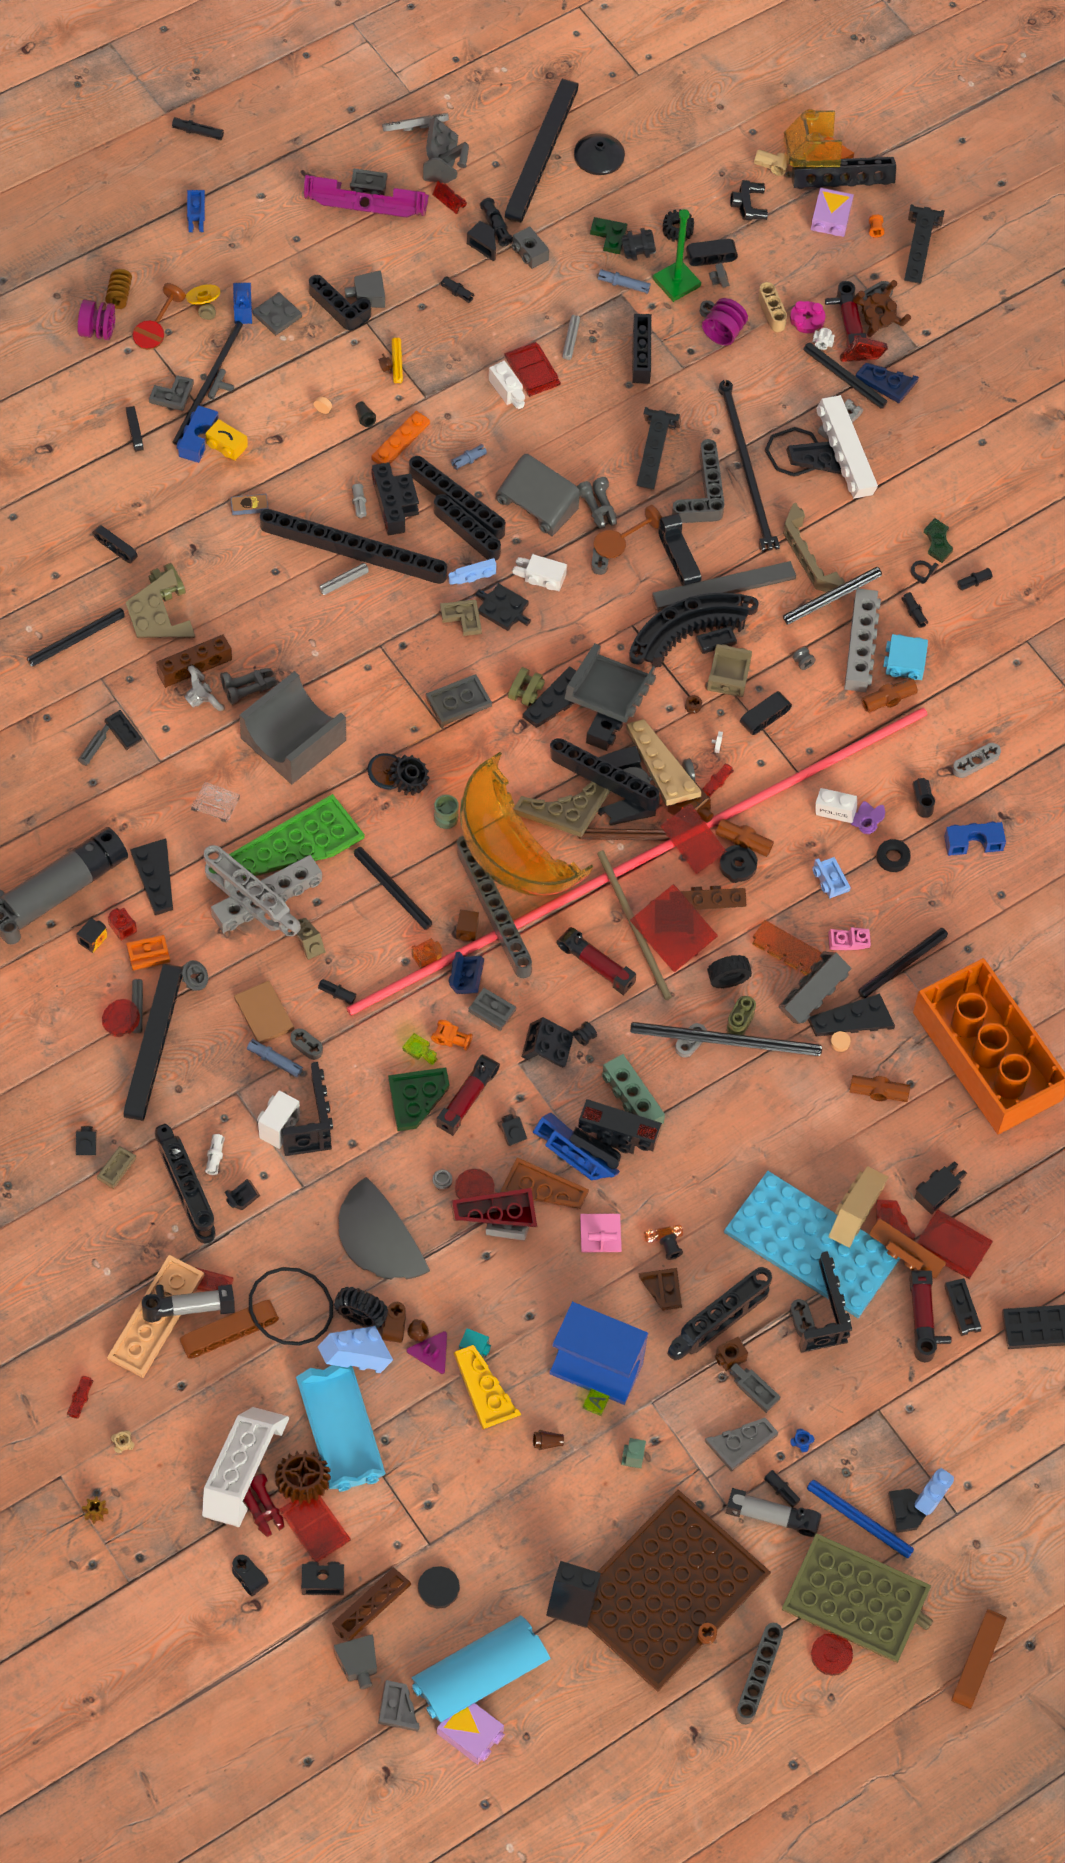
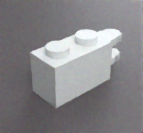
(507, 384)
(541, 571)

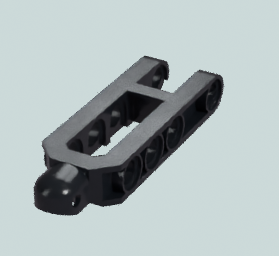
(191, 1195)
(743, 1298)

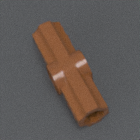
(889, 695)
(745, 837)
(879, 1088)

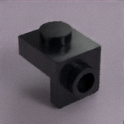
(512, 1129)
(86, 1141)
(242, 1195)

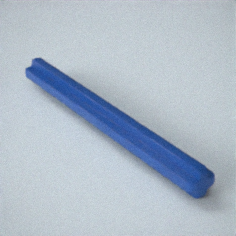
(860, 1518)

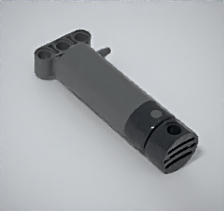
(59, 882)

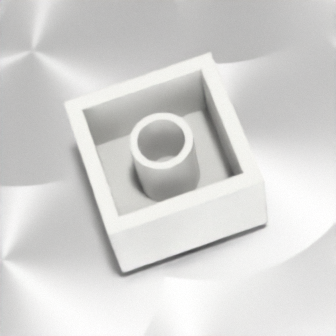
(280, 1113)

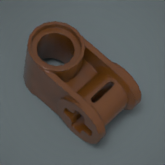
(394, 1325)

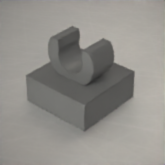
(719, 276)

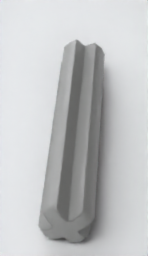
(571, 337)
(343, 579)

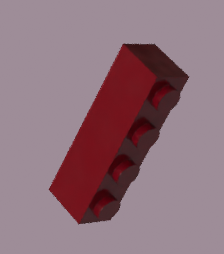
(503, 1208)

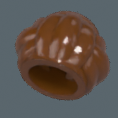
(418, 1330)

